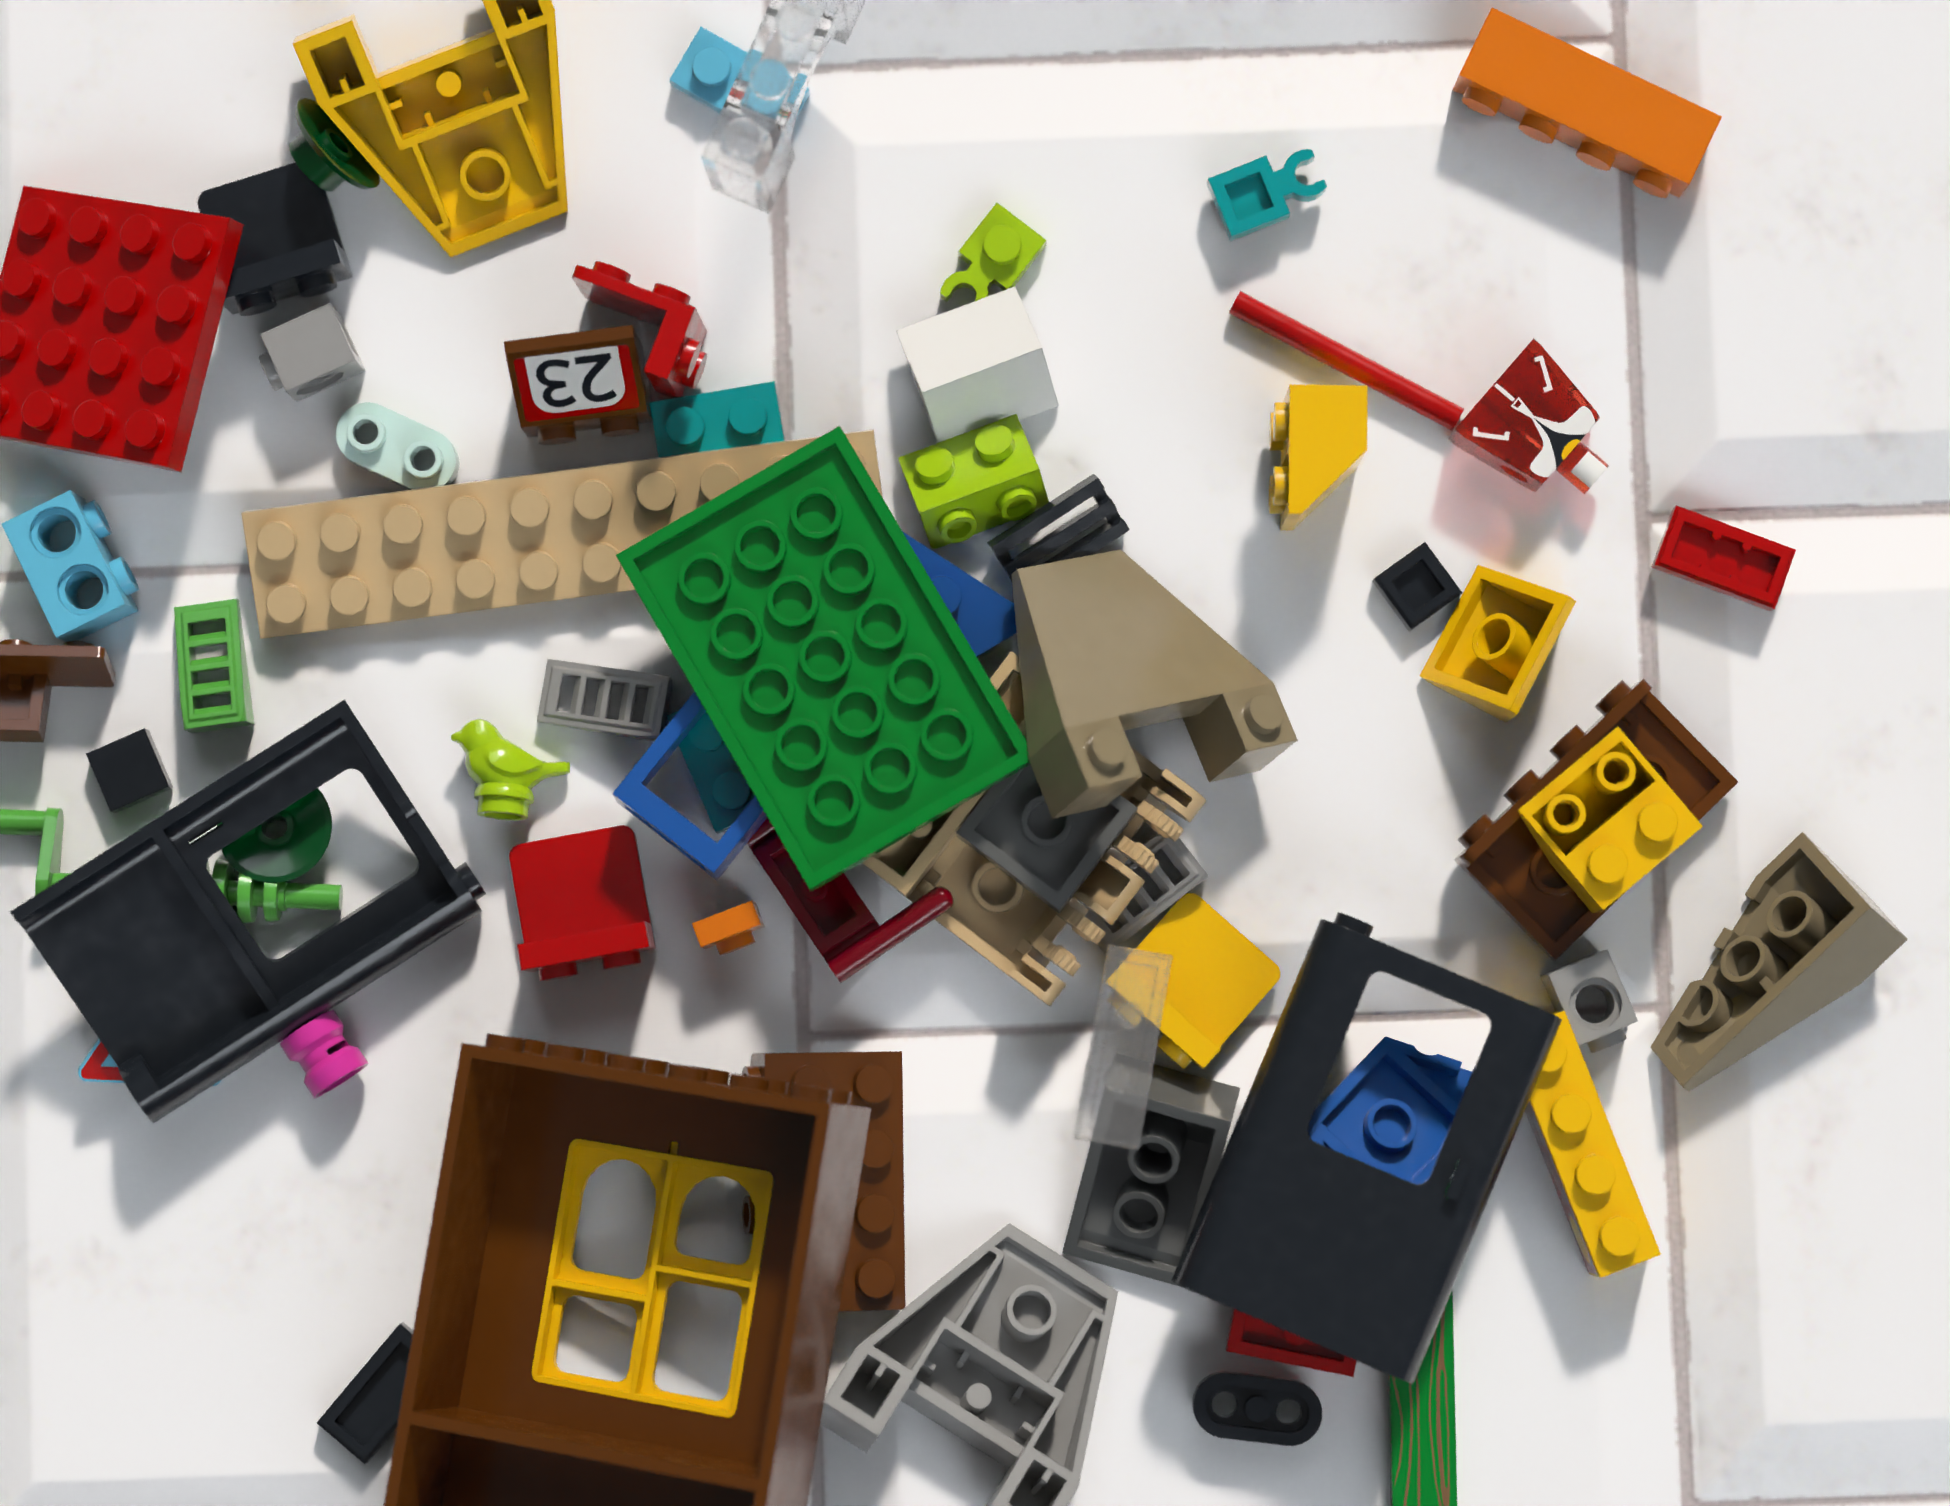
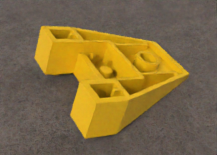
(459, 132)

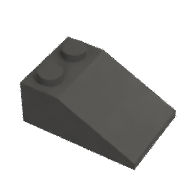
(1143, 1203)

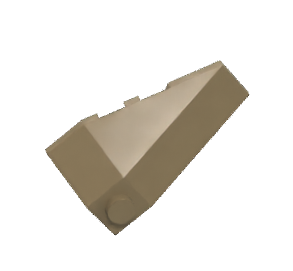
(1789, 955)

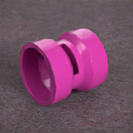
(323, 1053)

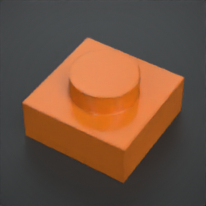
(730, 928)

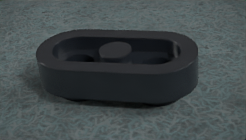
(1256, 1407)

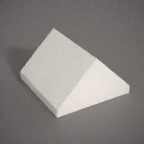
(978, 365)

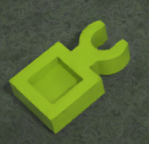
(997, 254)

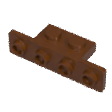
(28, 679)

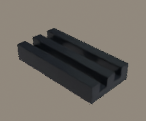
(1052, 511)

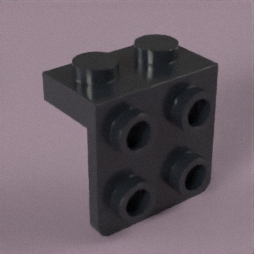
(286, 238)

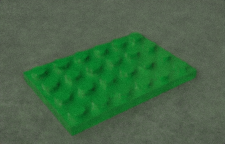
(825, 658)

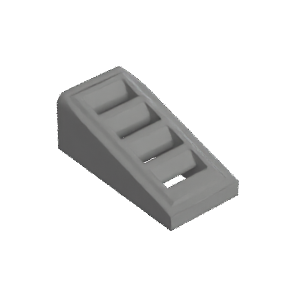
(656, 707)
(1186, 865)

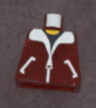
(1533, 425)

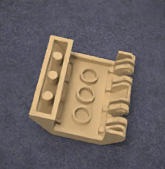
(1001, 915)

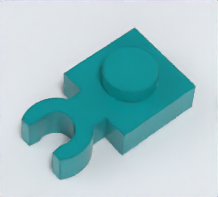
(1256, 196)

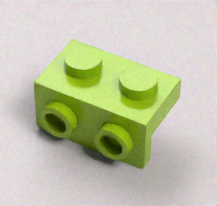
(974, 481)

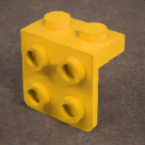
(1211, 981)

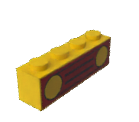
(1587, 1162)

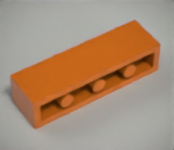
(1585, 104)

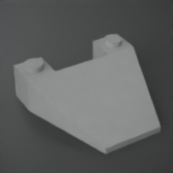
(999, 1357)

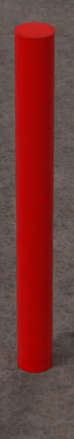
(1346, 360)

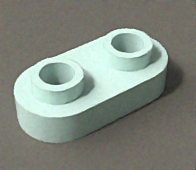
(395, 447)

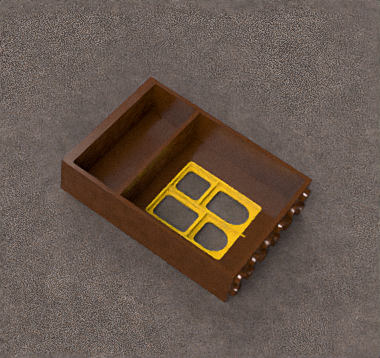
(482, 1389)

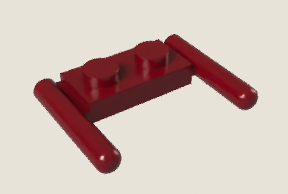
(835, 912)

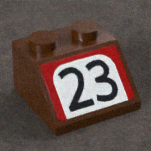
(579, 383)

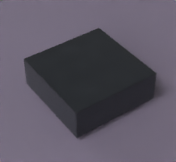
(1417, 586)
(129, 770)

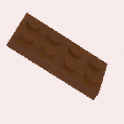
(1510, 862)
(877, 1241)

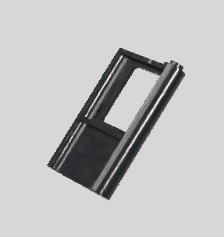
(173, 968)
(1328, 1238)

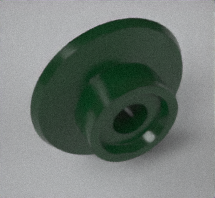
(326, 152)
(291, 854)

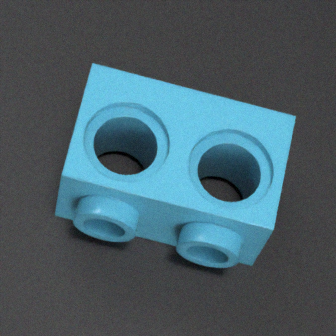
(59, 574)

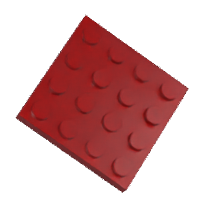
(109, 324)

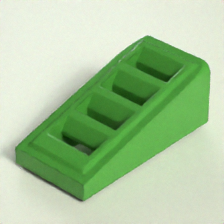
(240, 710)

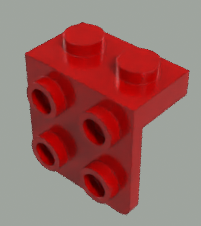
(676, 350)
(581, 902)

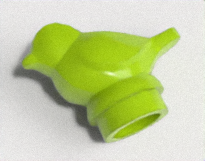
(502, 771)

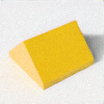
(1497, 641)

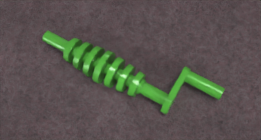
(243, 893)

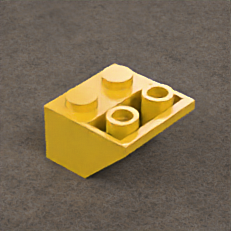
(1320, 446)
(1607, 821)

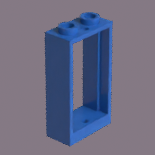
(667, 822)

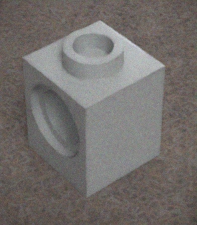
(310, 353)
(1597, 971)

